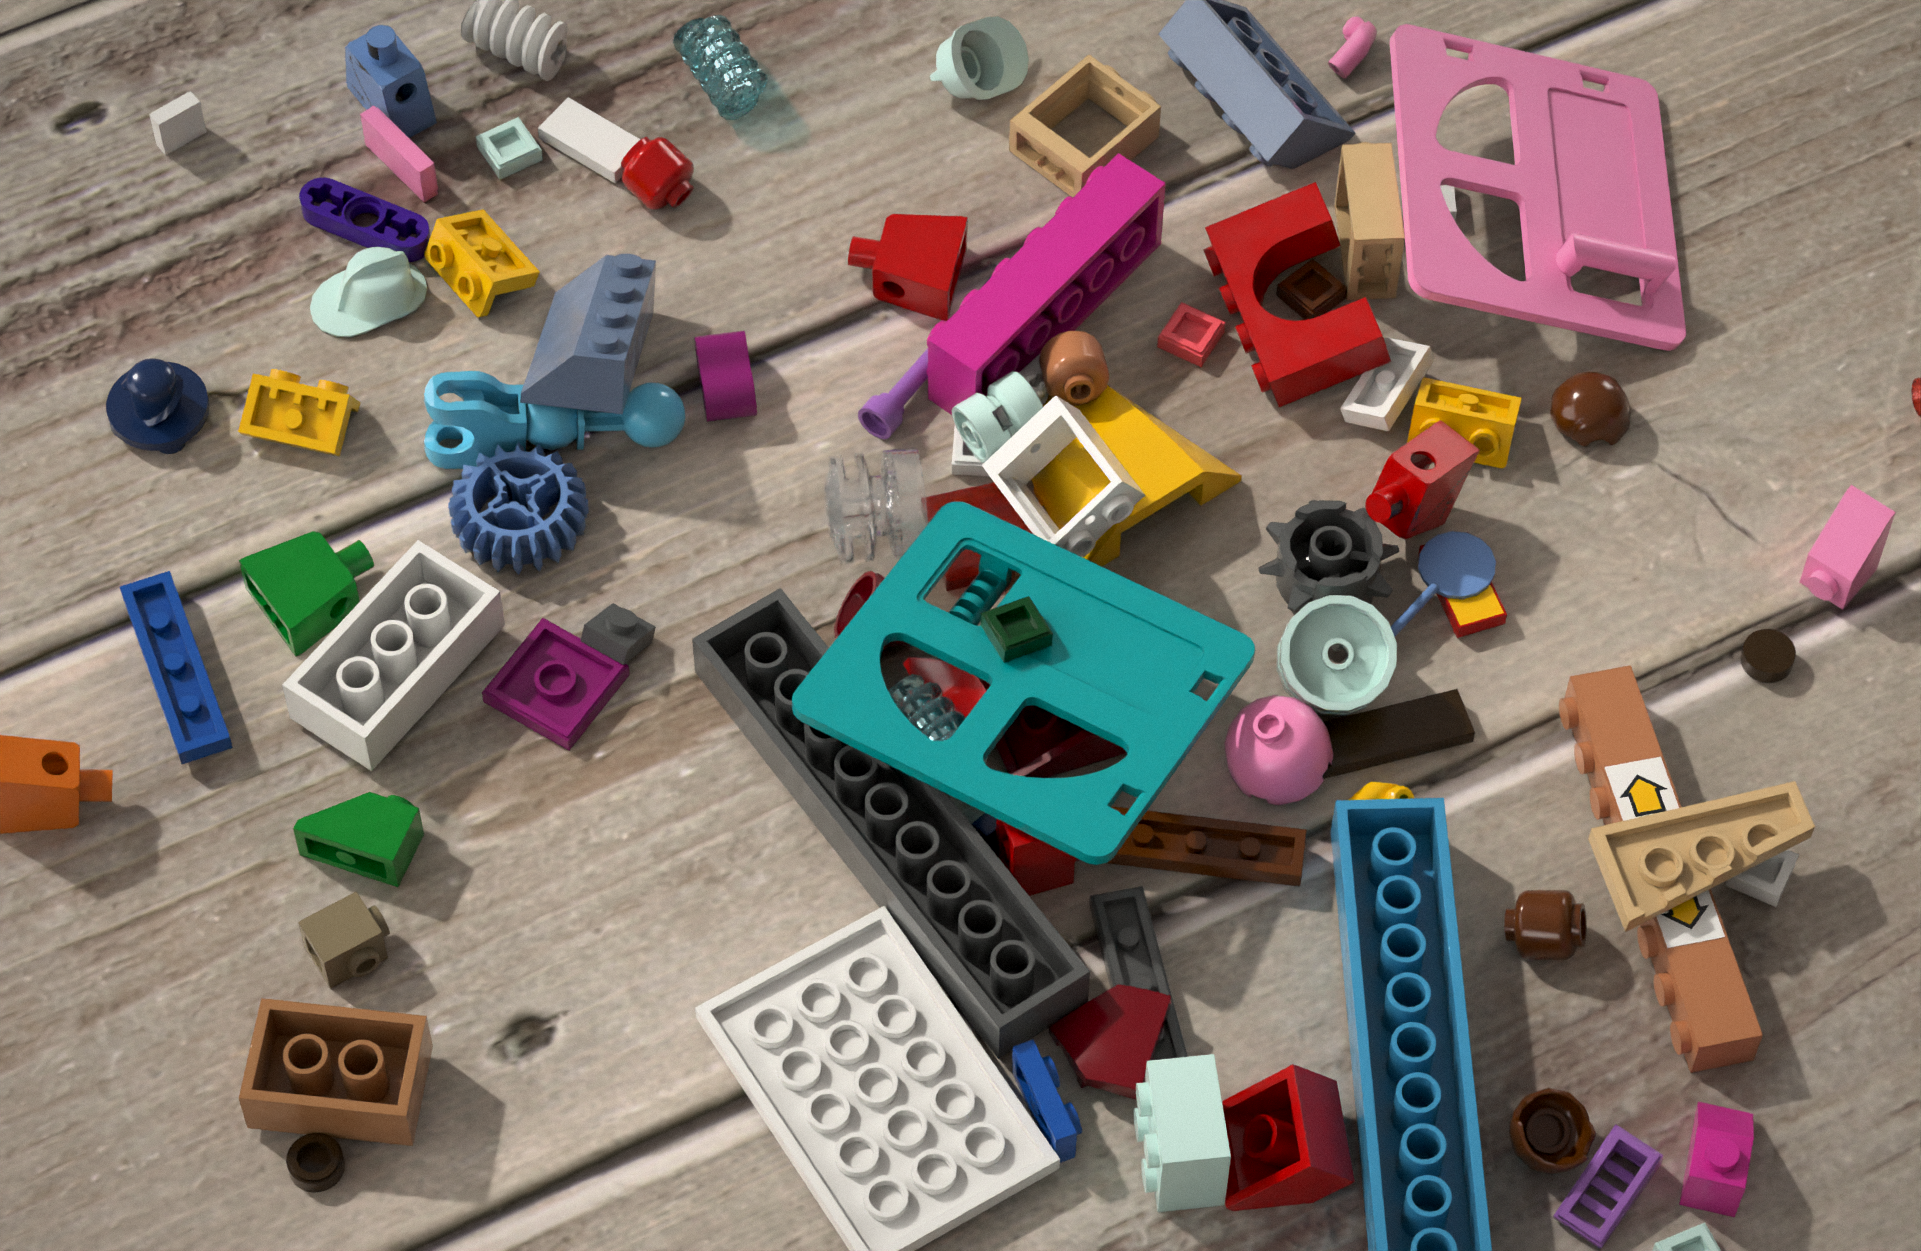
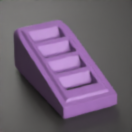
(1631, 1149)

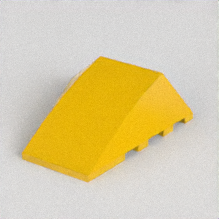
(1150, 451)

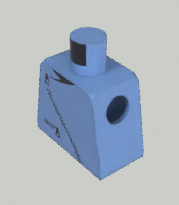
(382, 67)

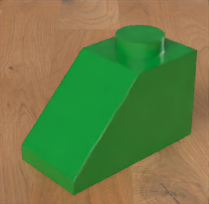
(364, 836)

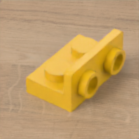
(478, 259)
(297, 413)
(1476, 414)

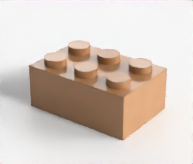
(336, 1071)

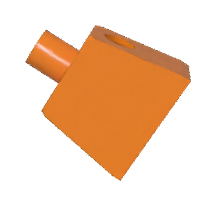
(45, 784)

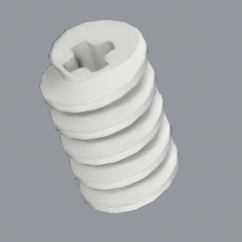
(517, 36)

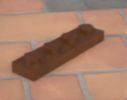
(1214, 848)

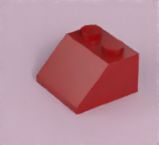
(1286, 1141)

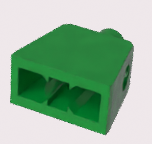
(305, 586)

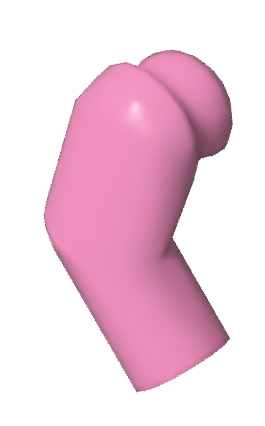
(1359, 38)

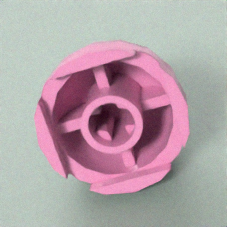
(1278, 749)

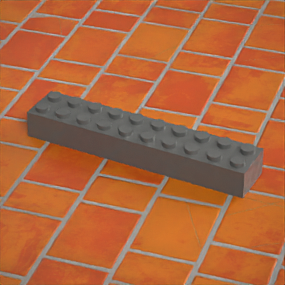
(896, 836)

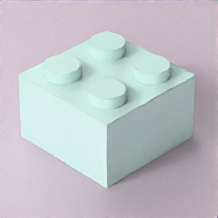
(1183, 1133)

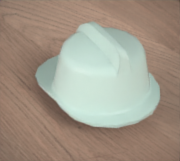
(982, 59)
(368, 294)

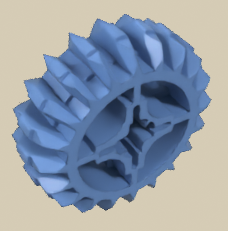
(513, 523)

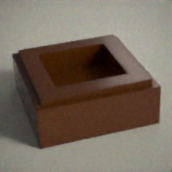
(1311, 290)

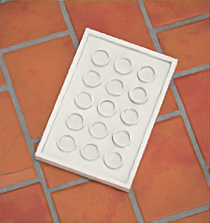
(877, 1088)

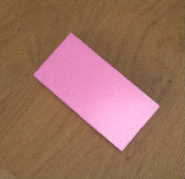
(399, 153)

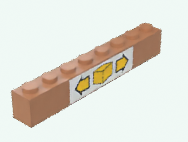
(1688, 943)

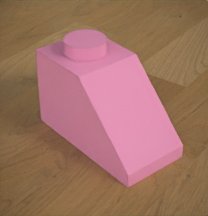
(1847, 548)

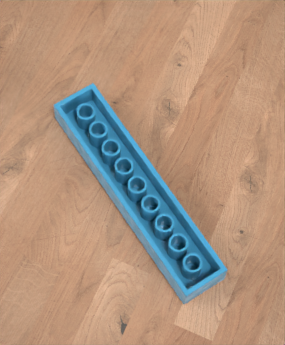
(1408, 1027)

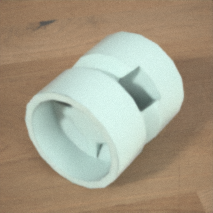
(1007, 405)

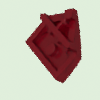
(1113, 1037)

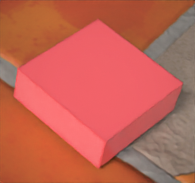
(1191, 334)

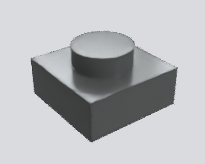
(618, 633)

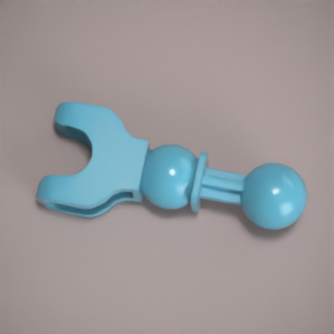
(495, 417)

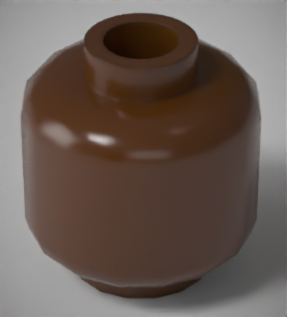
(1546, 925)

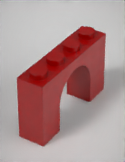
(1301, 354)

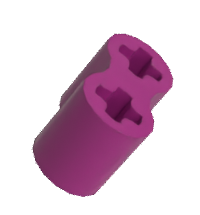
(725, 376)

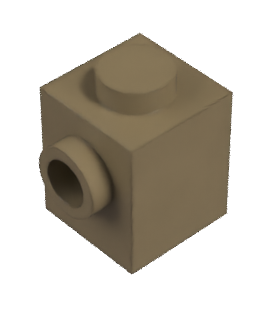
(345, 939)

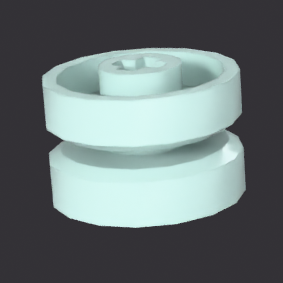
(1337, 624)

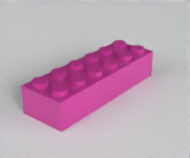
(1049, 282)

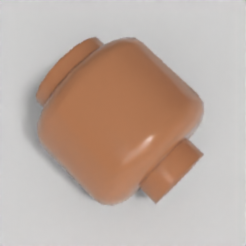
(1074, 364)

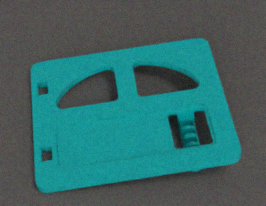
(1116, 667)

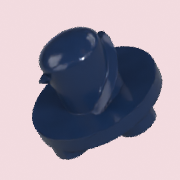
(157, 406)

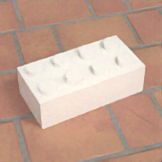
(394, 655)

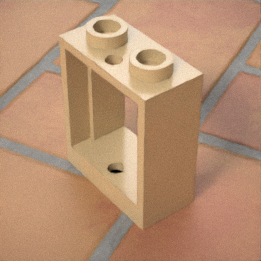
(1058, 159)
(1369, 221)

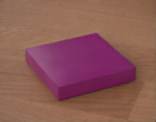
(555, 684)

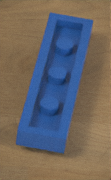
(176, 667)

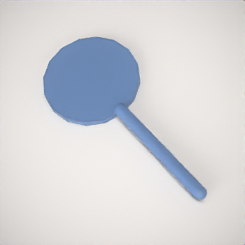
(1453, 567)

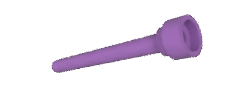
(884, 412)

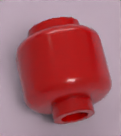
(657, 173)

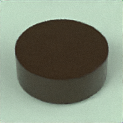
(1768, 655)
(315, 1162)

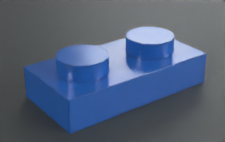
(1038, 1084)

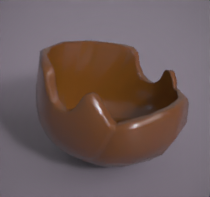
(1591, 408)
(1551, 1131)

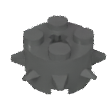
(1327, 554)

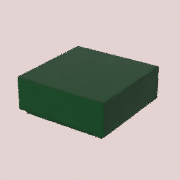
(1016, 629)

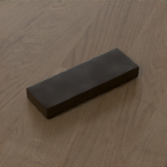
(1398, 732)

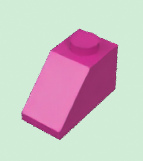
(1718, 1159)

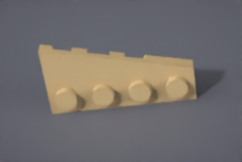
(1688, 850)

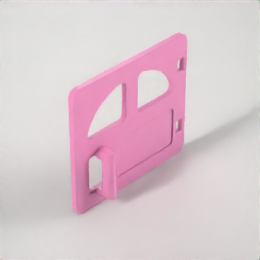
(1583, 180)

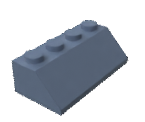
(1253, 83)
(594, 337)

